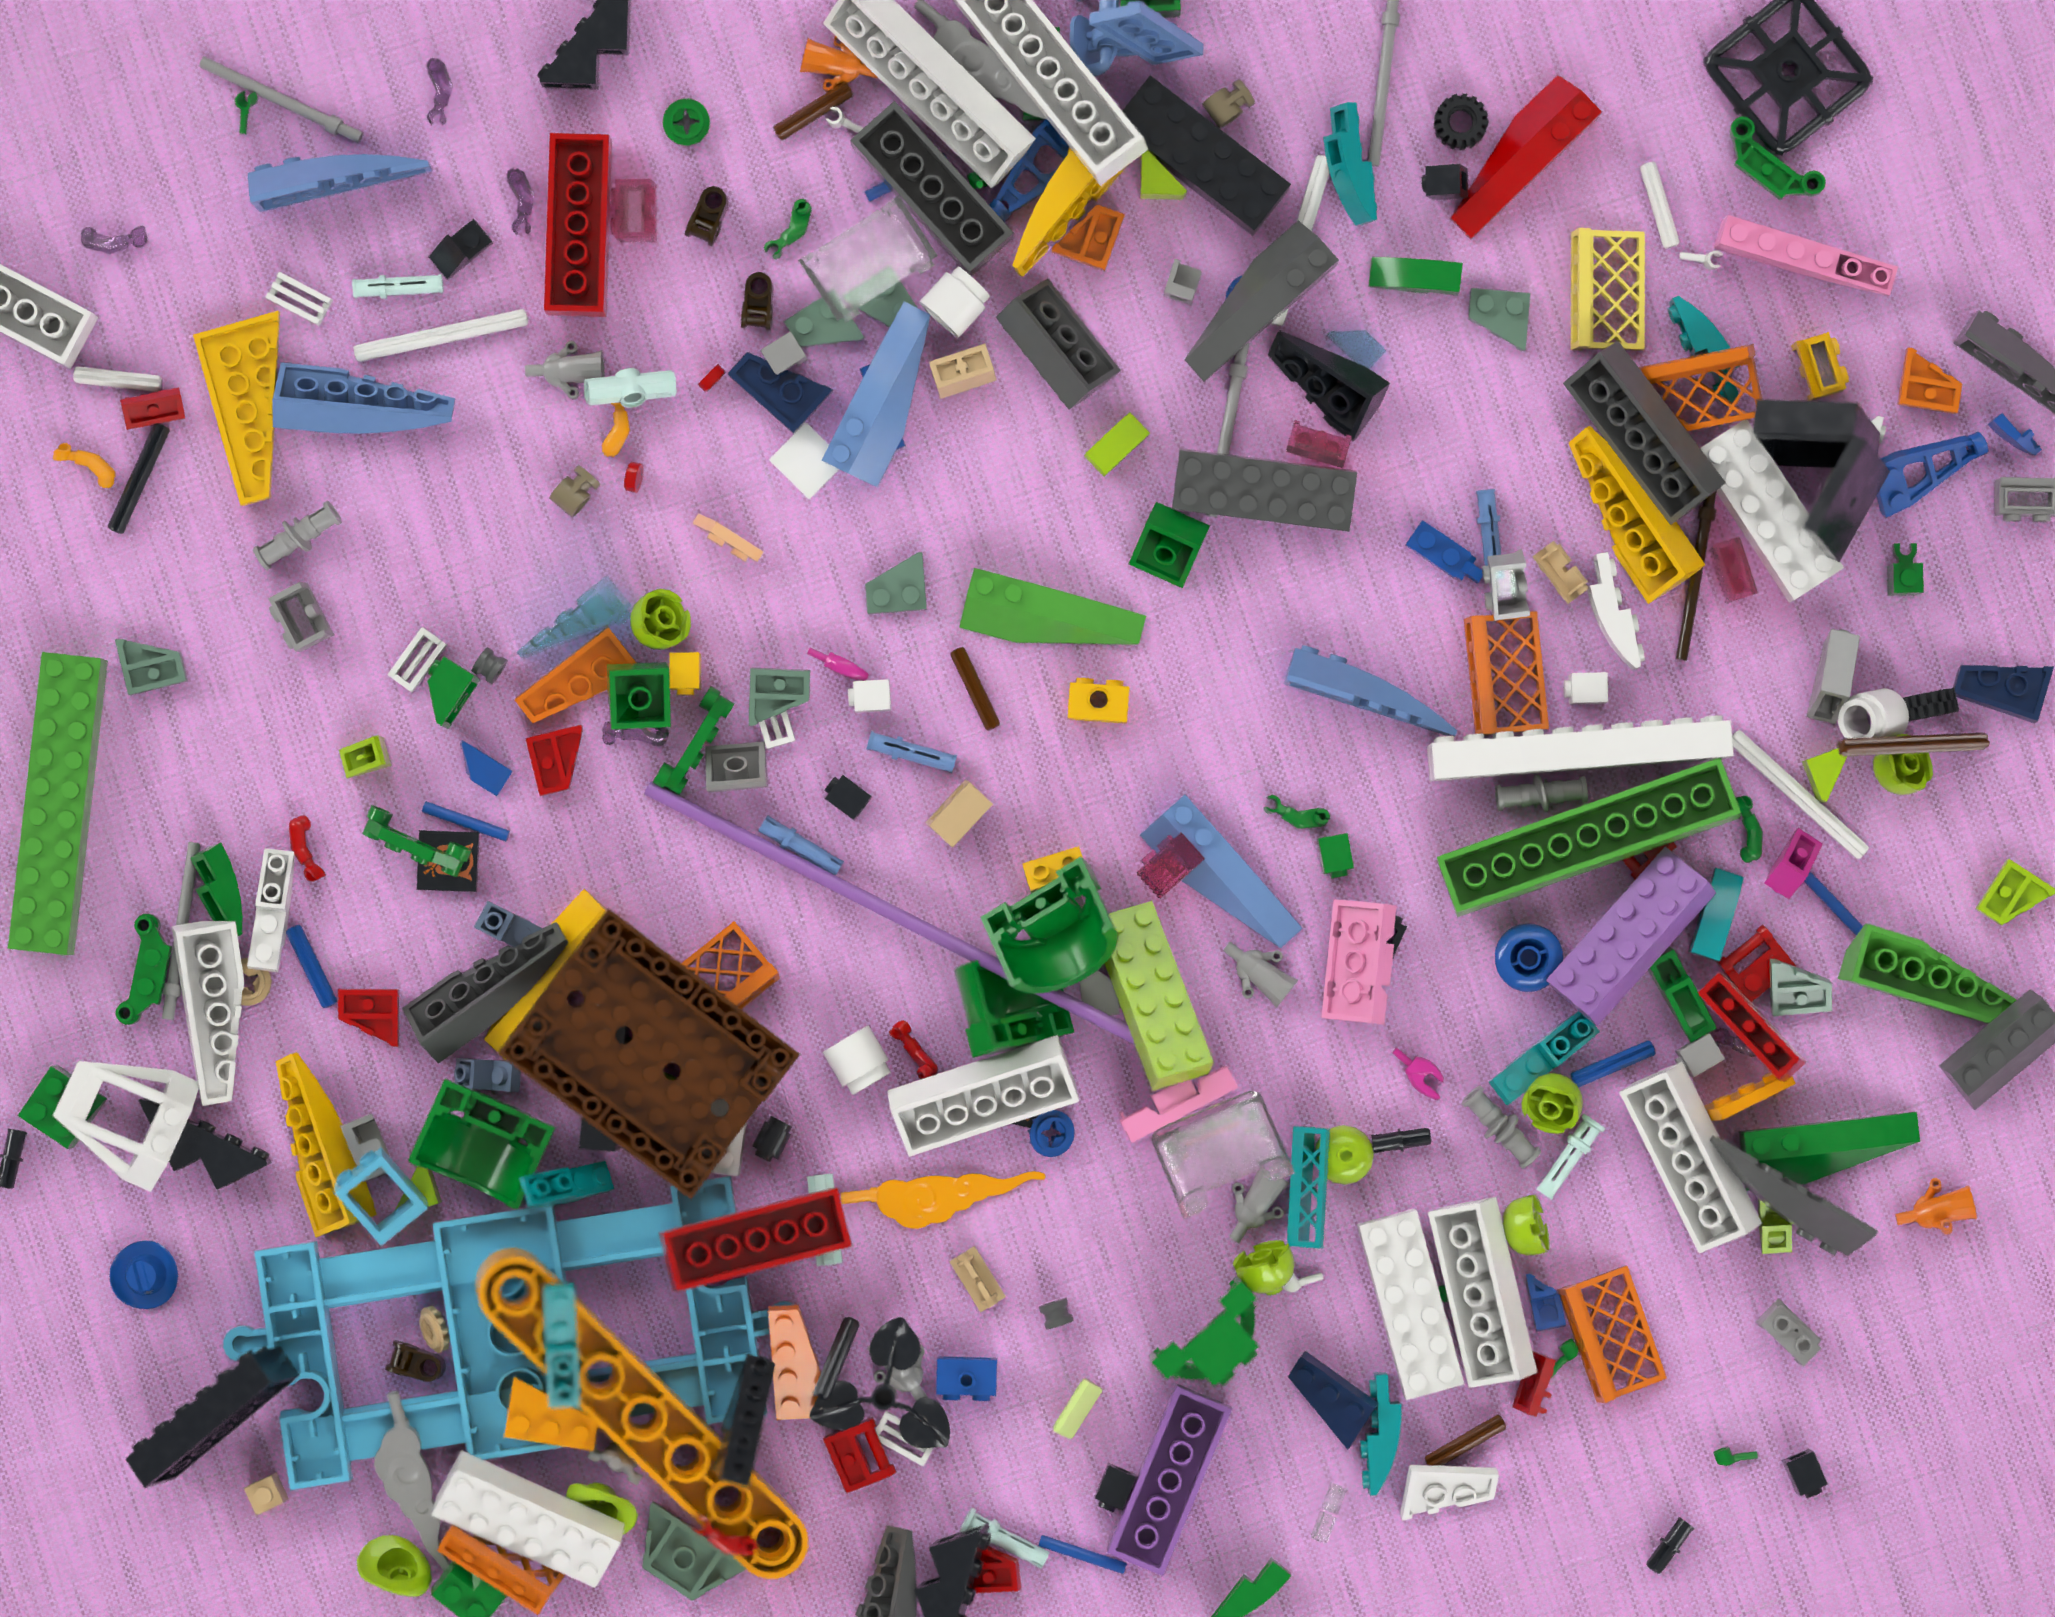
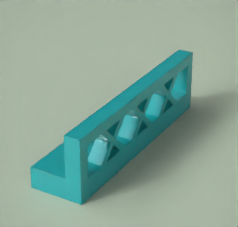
(1302, 1187)

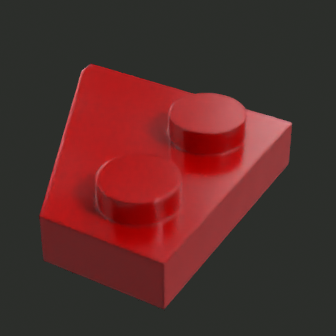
(554, 758)
(372, 1012)
(999, 1573)

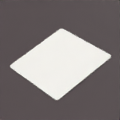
(802, 461)

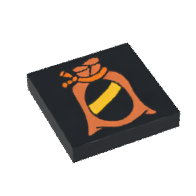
(430, 875)

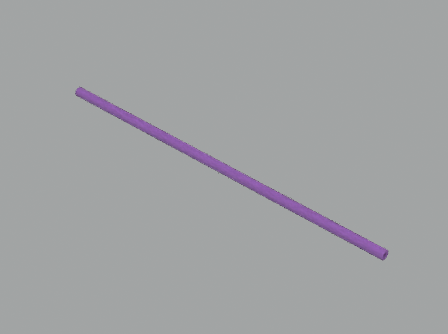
(875, 904)

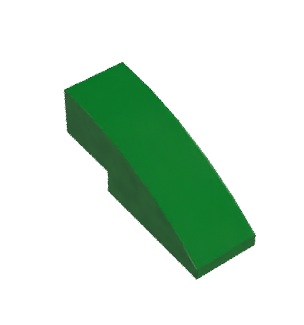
(1416, 275)
(220, 887)
(1681, 995)
(1250, 1594)

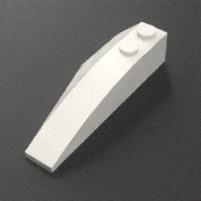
(212, 997)

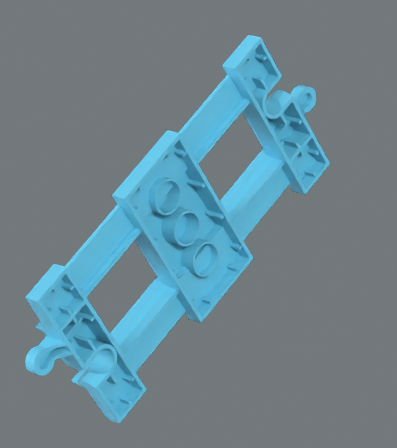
(302, 1287)

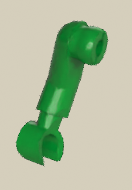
(797, 227)
(1300, 819)
(1753, 850)

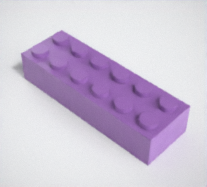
(1631, 936)
(1169, 1479)

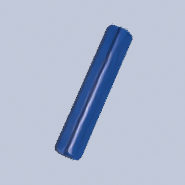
(311, 966)
(1613, 1063)

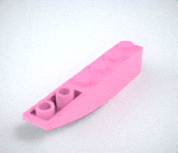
(1804, 256)

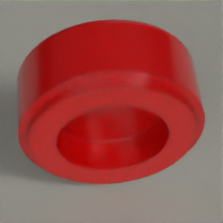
(711, 378)
(633, 477)

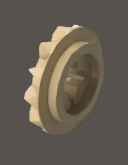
(261, 985)
(434, 1329)

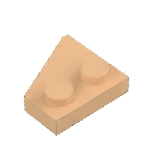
(719, 534)

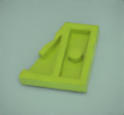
(2012, 893)

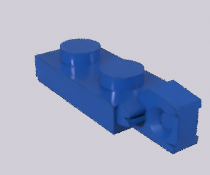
(1444, 553)

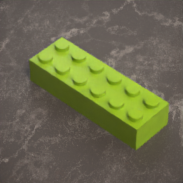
(1155, 1000)

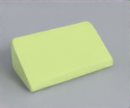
(1077, 1408)

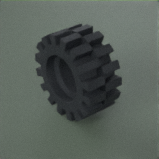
(1468, 105)
(1931, 704)

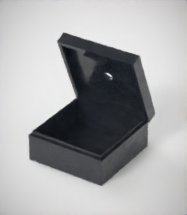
(1827, 437)

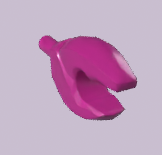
(840, 665)
(1416, 1072)

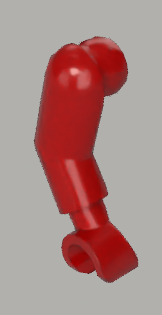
(298, 845)
(927, 1066)
(727, 1543)

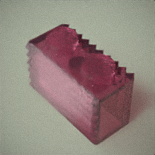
(1733, 570)
(1170, 864)

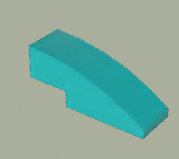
(1717, 916)

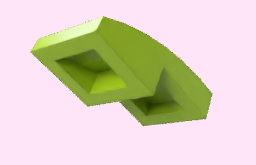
(1116, 444)
(1774, 1231)

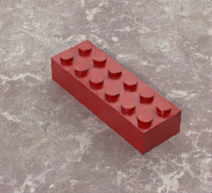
(578, 225)
(755, 1239)

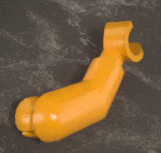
(618, 434)
(92, 460)

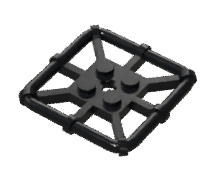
(1783, 89)

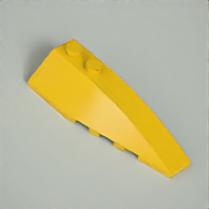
(1060, 202)
(1645, 543)
(575, 923)
(319, 1148)

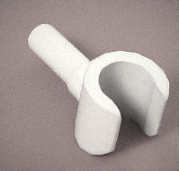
(842, 121)
(1701, 258)
(1295, 1284)

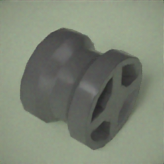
(489, 665)
(1056, 1313)

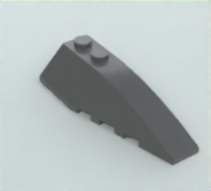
(1262, 294)
(2009, 357)
(473, 1000)
(1805, 1210)
(894, 1580)

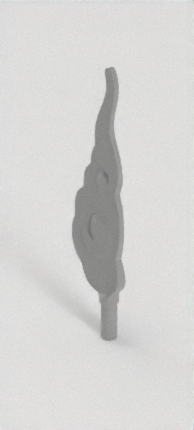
(978, 60)
(408, 1477)

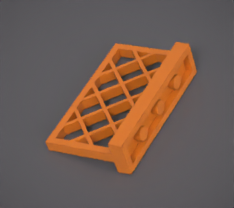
(1702, 365)
(1481, 676)
(755, 982)
(1588, 1343)
(499, 1571)

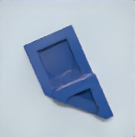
(2009, 433)
(484, 770)
(1545, 1305)

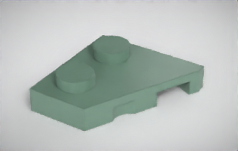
(1501, 313)
(818, 326)
(776, 691)

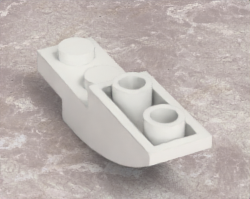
(1616, 624)
(272, 910)

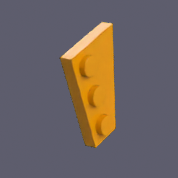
(1746, 1096)
(534, 1421)

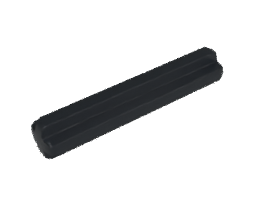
(836, 1358)

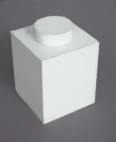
(1586, 688)
(870, 696)

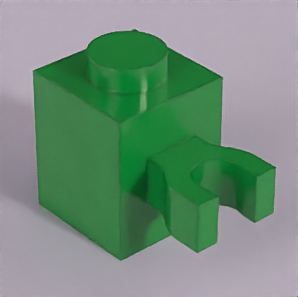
(1905, 576)

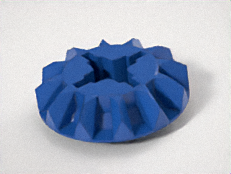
(1058, 1144)

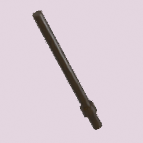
(1706, 515)

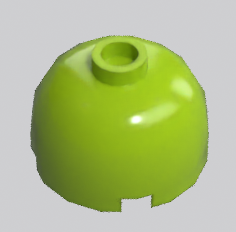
(660, 620)
(1903, 772)
(1553, 1103)
(1349, 1155)
(1525, 1226)
(1266, 1268)

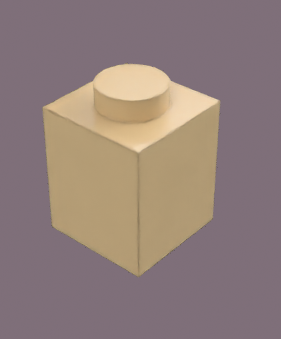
(266, 1493)

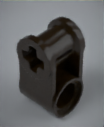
(707, 217)
(757, 304)
(409, 1362)

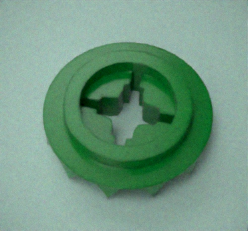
(676, 113)

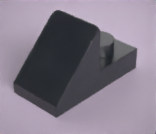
(460, 249)

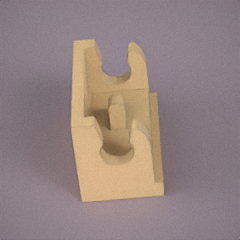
(962, 371)
(959, 813)

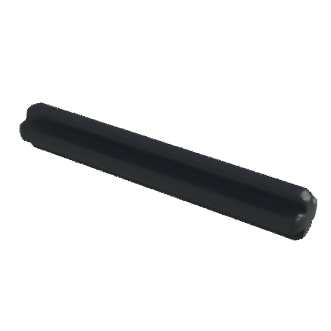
(138, 478)

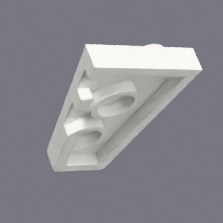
(1443, 1486)

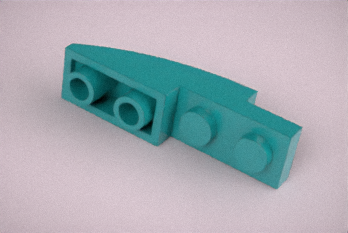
(1350, 174)
(1700, 336)
(1543, 1056)
(566, 1184)
(561, 1345)
(1381, 1446)

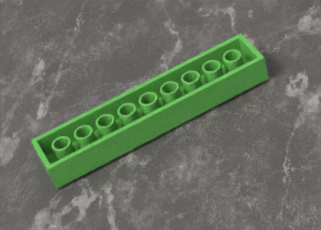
(57, 803)
(1589, 837)

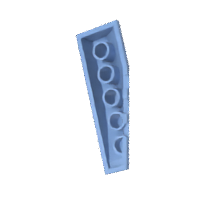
(325, 176)
(882, 401)
(340, 403)
(1358, 688)
(1224, 874)

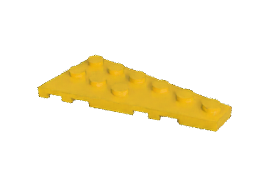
(241, 382)

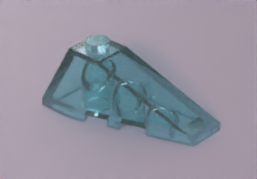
(596, 609)

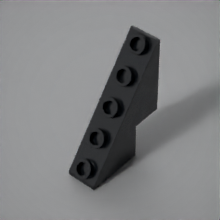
(578, 59)
(222, 1156)
(744, 1421)
(957, 1565)

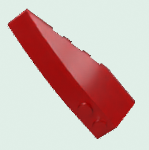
(1525, 150)

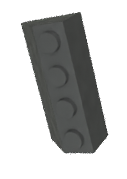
(1057, 343)
(2002, 1049)

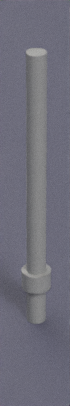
(1390, 20)
(331, 123)
(1237, 372)
(172, 988)

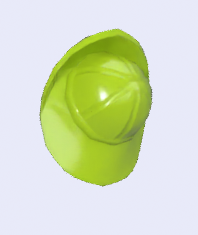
(604, 1500)
(395, 1566)

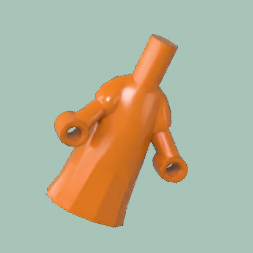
(831, 61)
(1941, 1210)

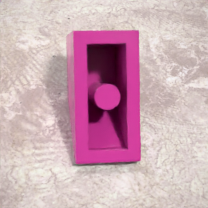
(1793, 863)

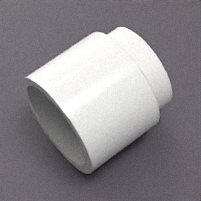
(955, 301)
(1887, 714)
(858, 1060)

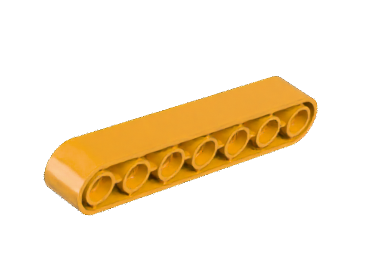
(656, 1440)

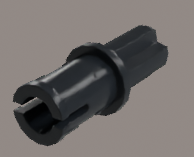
(1401, 1140)
(11, 1157)
(1669, 1546)

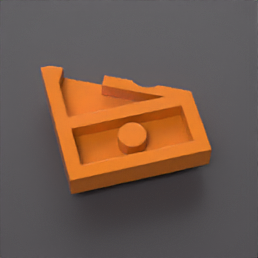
(1092, 238)
(1927, 386)

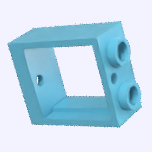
(397, 1219)

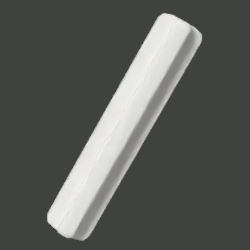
(1659, 205)
(117, 379)

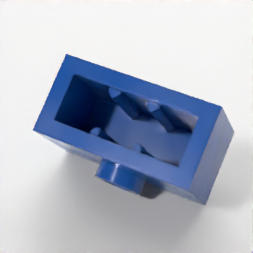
(966, 1377)

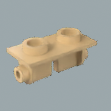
(1567, 582)
(977, 1279)

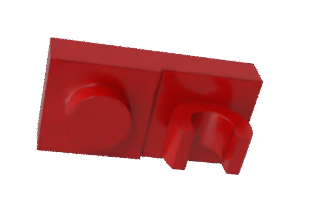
(152, 408)
(1533, 1387)

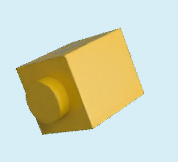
(685, 672)

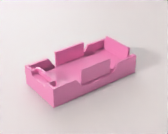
(1359, 961)
(1177, 1102)

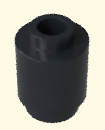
(772, 1139)

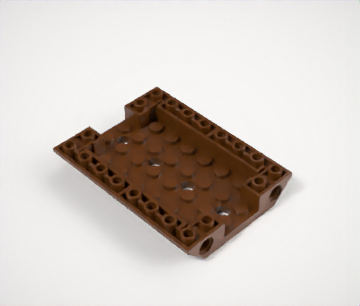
(671, 1020)

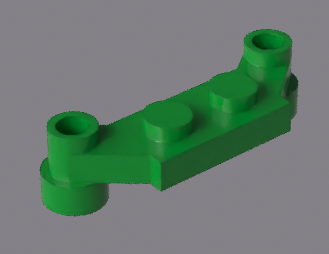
(1768, 169)
(673, 777)
(421, 852)
(149, 971)

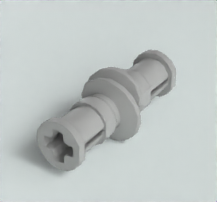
(297, 535)
(1541, 793)
(1501, 1126)

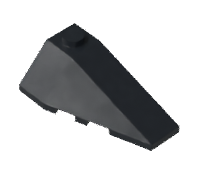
(1338, 386)

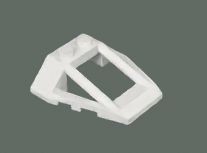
(164, 1132)

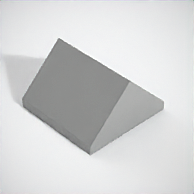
(736, 767)

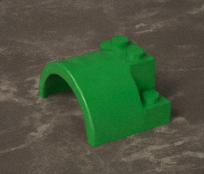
(1065, 933)
(1003, 1016)
(483, 1144)
(1218, 1345)

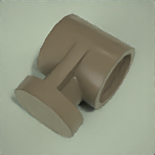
(1226, 105)
(573, 494)

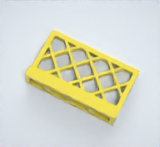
(1582, 288)

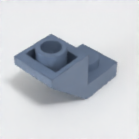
(504, 925)
(487, 1074)

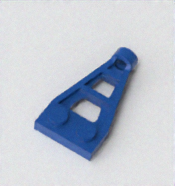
(1045, 135)
(1895, 494)

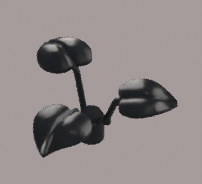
(895, 1347)

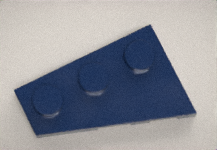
(786, 396)
(2009, 690)
(1333, 1398)

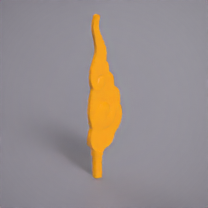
(934, 1196)

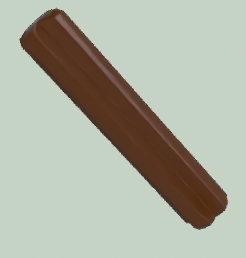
(813, 111)
(975, 688)
(1466, 1441)

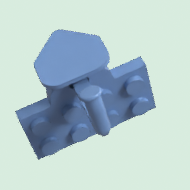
(1128, 32)

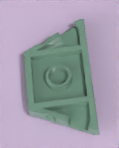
(684, 1557)

